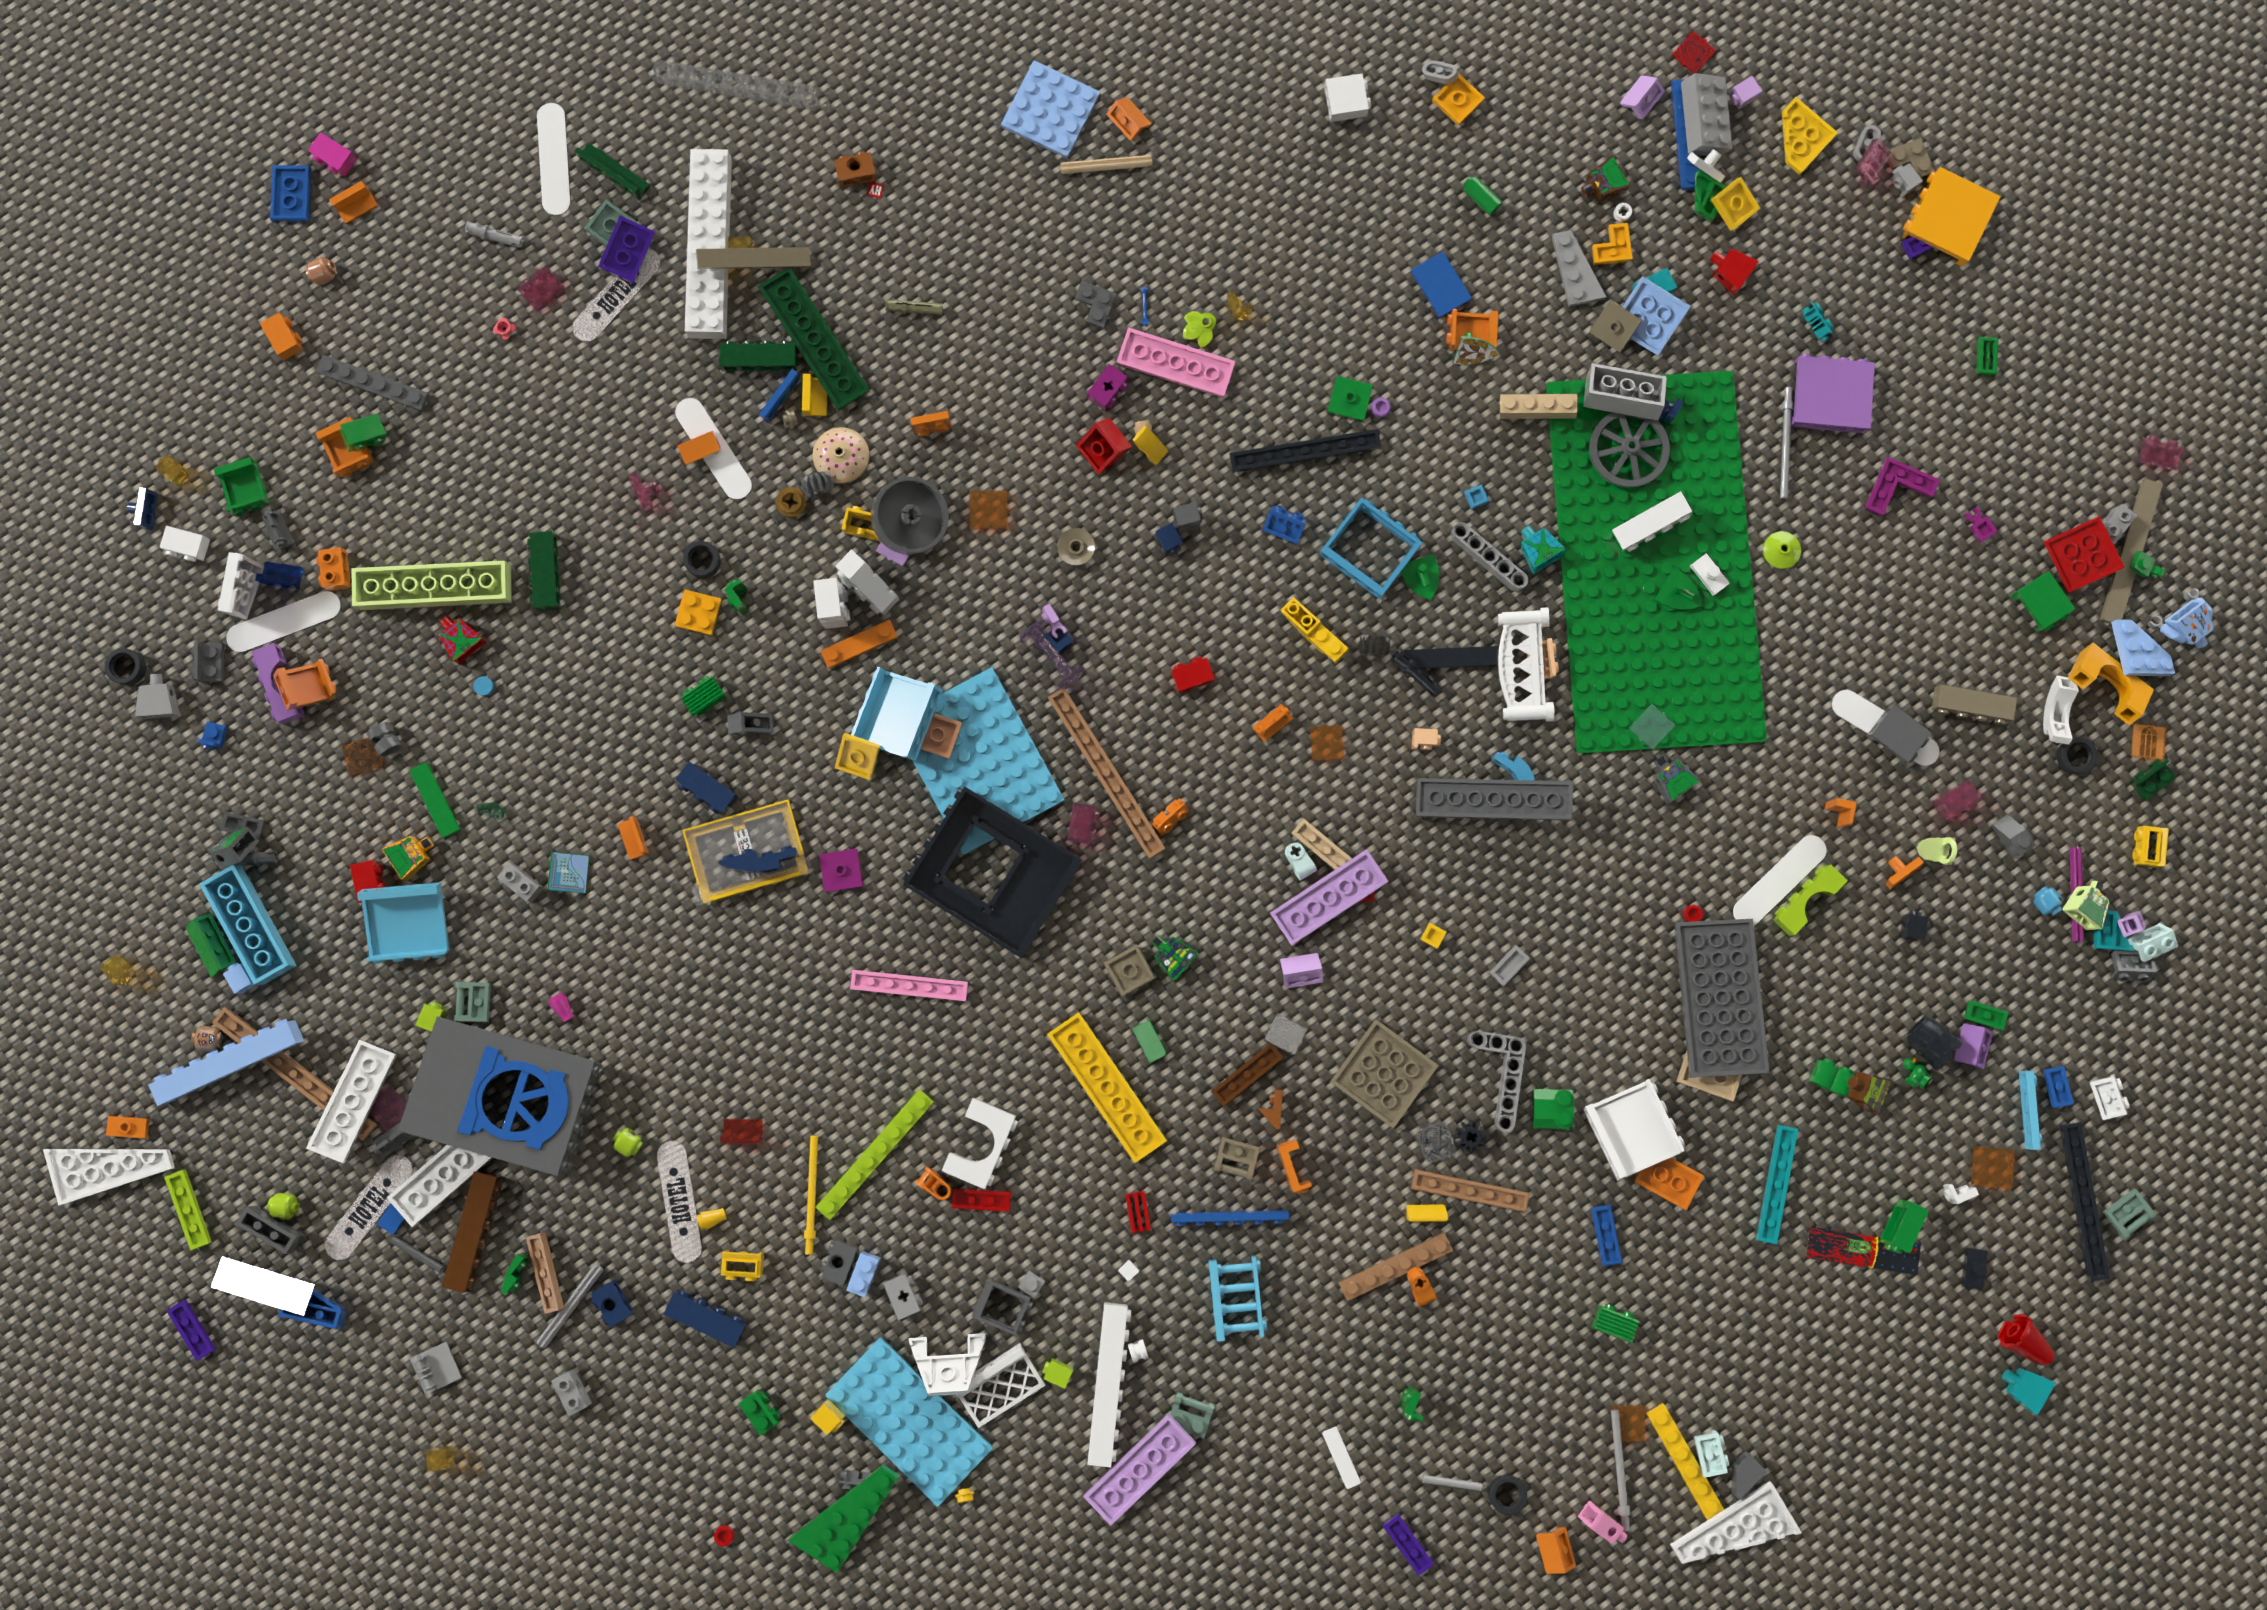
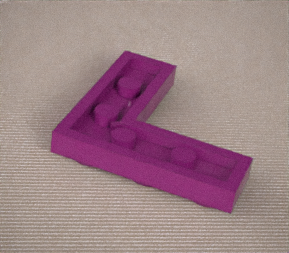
(1896, 473)

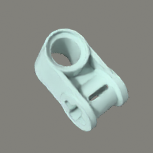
(1302, 863)

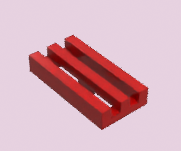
(1140, 1228)

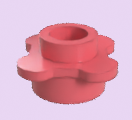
(498, 329)

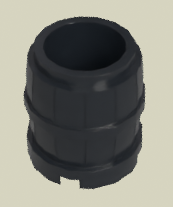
(1932, 1041)

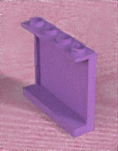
(1833, 394)

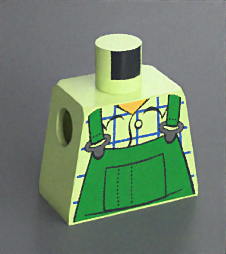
(2088, 906)

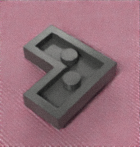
(1099, 300)

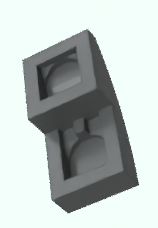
(235, 822)

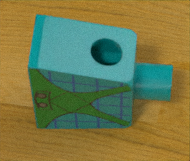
(1540, 548)

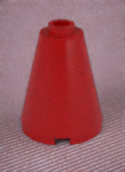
(2025, 1340)

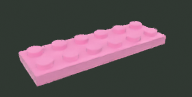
(1175, 362)

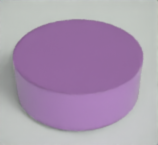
(1380, 407)

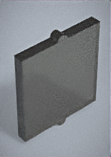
(1285, 1034)

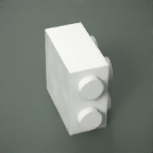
(1347, 97)

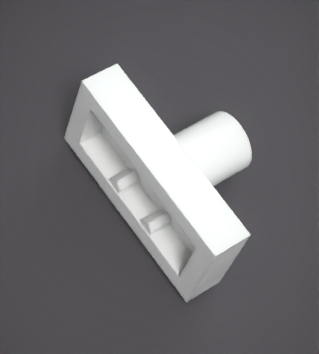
(1708, 164)
(1709, 574)

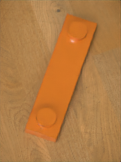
(859, 644)

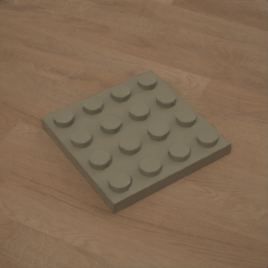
(1384, 1073)

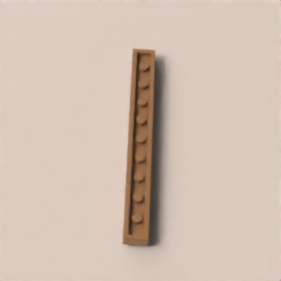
(1106, 773)
(285, 1066)

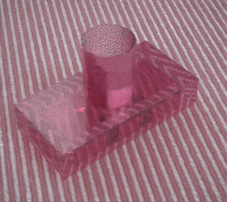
(643, 491)

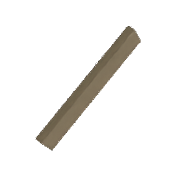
(753, 258)

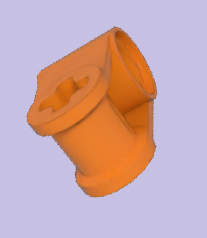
(933, 1183)
(1420, 1287)

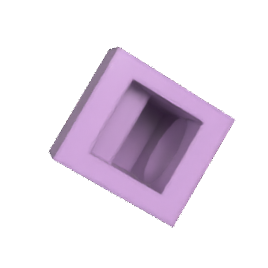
(2132, 923)

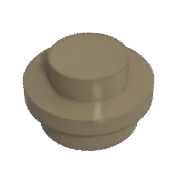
(789, 419)

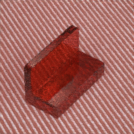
(742, 1131)

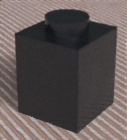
(1914, 926)

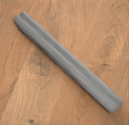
(570, 1305)

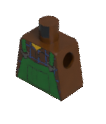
(1606, 181)

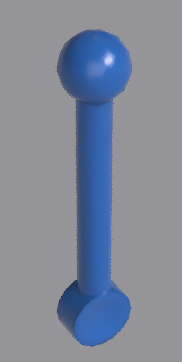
(1144, 321)

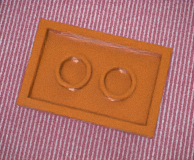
(1671, 1181)

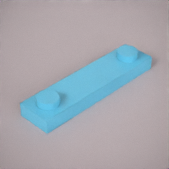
(2029, 1110)

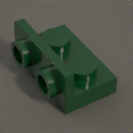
(2153, 779)

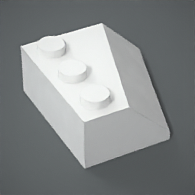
(239, 585)

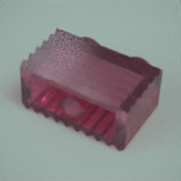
(1082, 824)

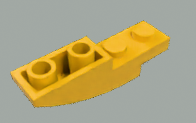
(1313, 630)

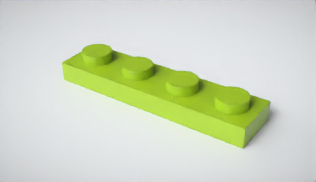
(188, 1209)

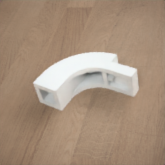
(2058, 708)

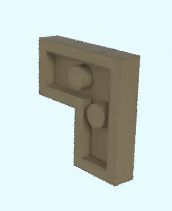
(1912, 153)

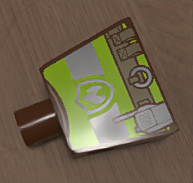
(1868, 1091)

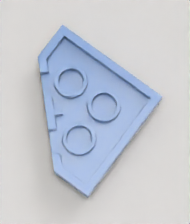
(2139, 652)

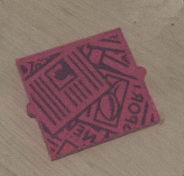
(388, 1108)

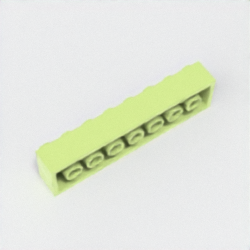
(431, 585)

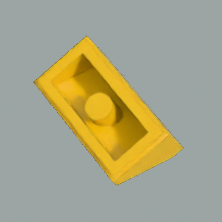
(1422, 1213)

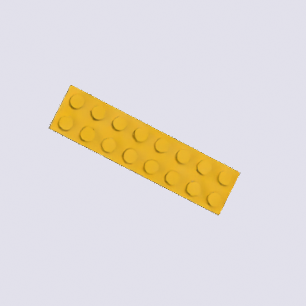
(1106, 1087)

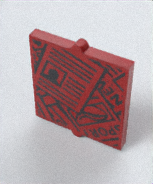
(1694, 52)

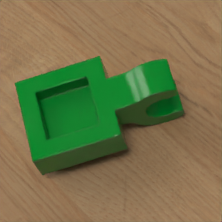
(2143, 566)

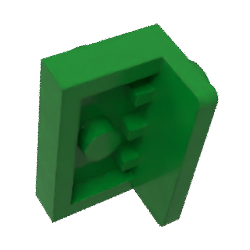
(733, 590)
(1409, 1402)

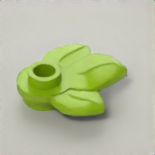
(1197, 329)

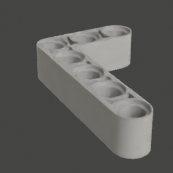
(1506, 1073)

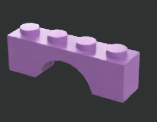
(267, 661)

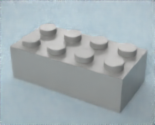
(1706, 114)
(1625, 391)

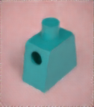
(2028, 1389)

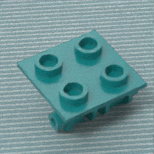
(1816, 311)

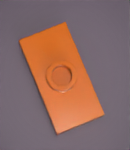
(127, 1127)

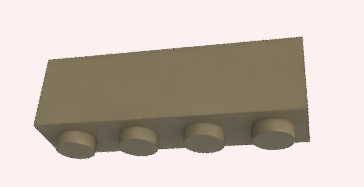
(1974, 704)

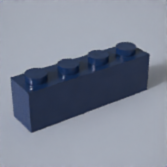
(705, 1318)

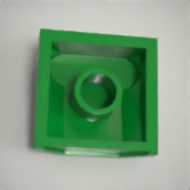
(1553, 1109)

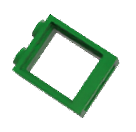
(1903, 1226)

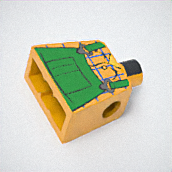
(408, 855)

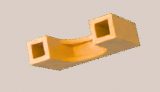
(2132, 691)

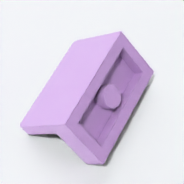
(1643, 95)
(1301, 970)

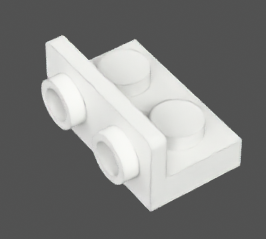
(2109, 1097)

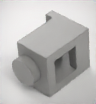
(1906, 179)

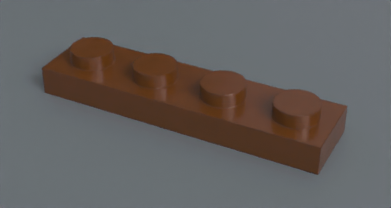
(1247, 1074)

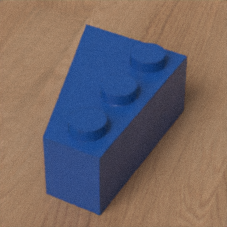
(320, 1312)

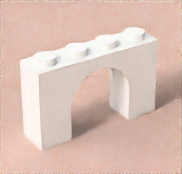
(980, 1172)

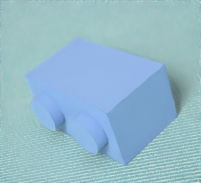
(863, 1274)

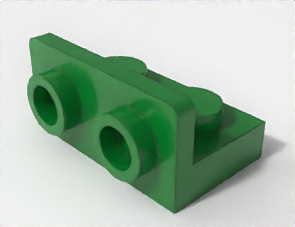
(760, 1412)

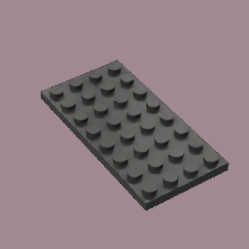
(1721, 998)

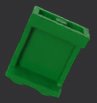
(242, 486)
(2044, 601)

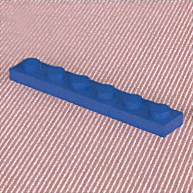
(1686, 168)
(1238, 1217)

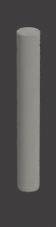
(1451, 1482)

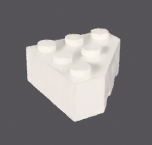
(866, 584)

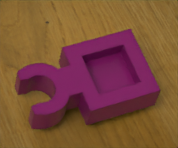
(1981, 527)

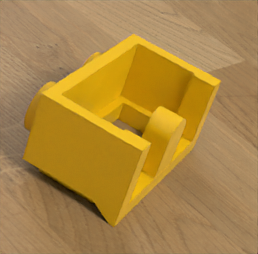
(857, 512)
(2140, 852)
(742, 1256)

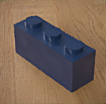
(706, 788)

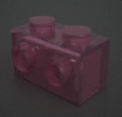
(1956, 800)

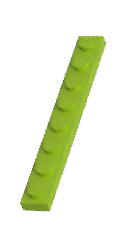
(874, 1154)

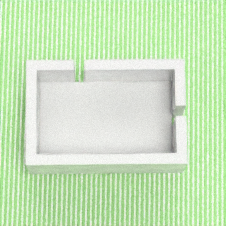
(830, 603)

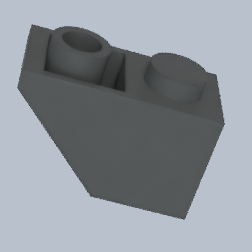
(1745, 1474)

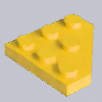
(1803, 135)

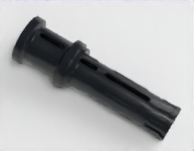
(1409, 667)

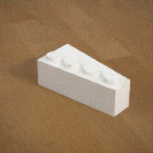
(1652, 522)

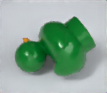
(1919, 1074)

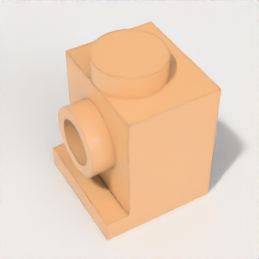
(1425, 738)

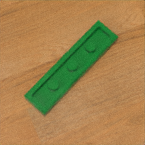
(435, 800)

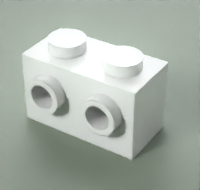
(184, 543)

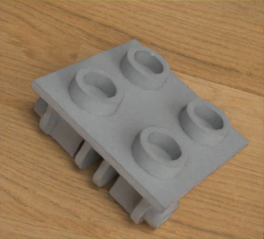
(435, 1368)

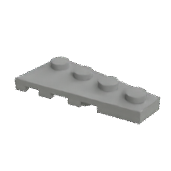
(1576, 274)

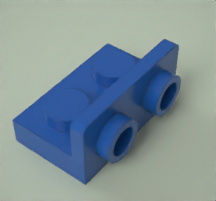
(1284, 524)

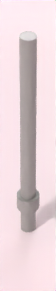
(1787, 407)
(1624, 1508)

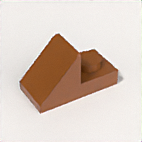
(1274, 1115)

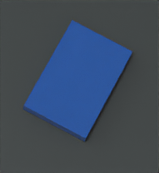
(290, 193)
(1441, 285)

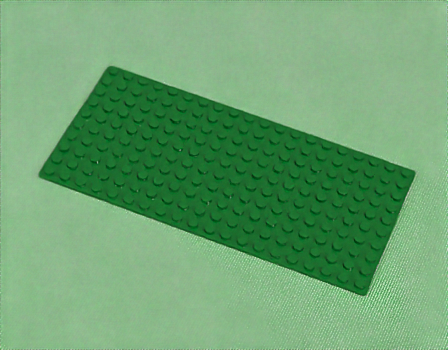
(1622, 641)

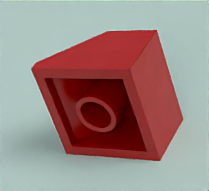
(1103, 445)

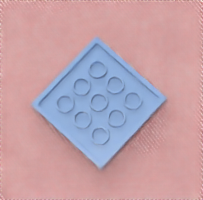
(1050, 109)

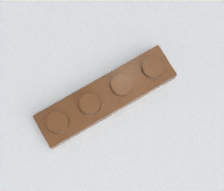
(545, 1272)

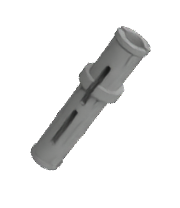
(486, 232)

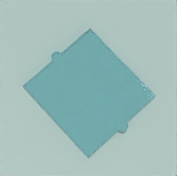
(1651, 726)

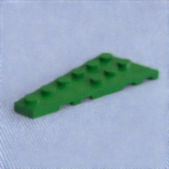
(839, 1527)

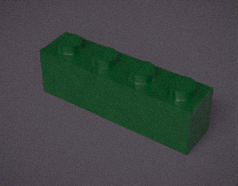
(758, 357)
(544, 571)

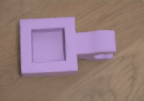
(1051, 617)

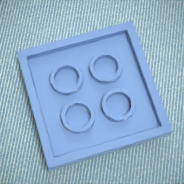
(1659, 314)

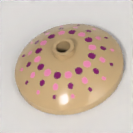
(847, 465)

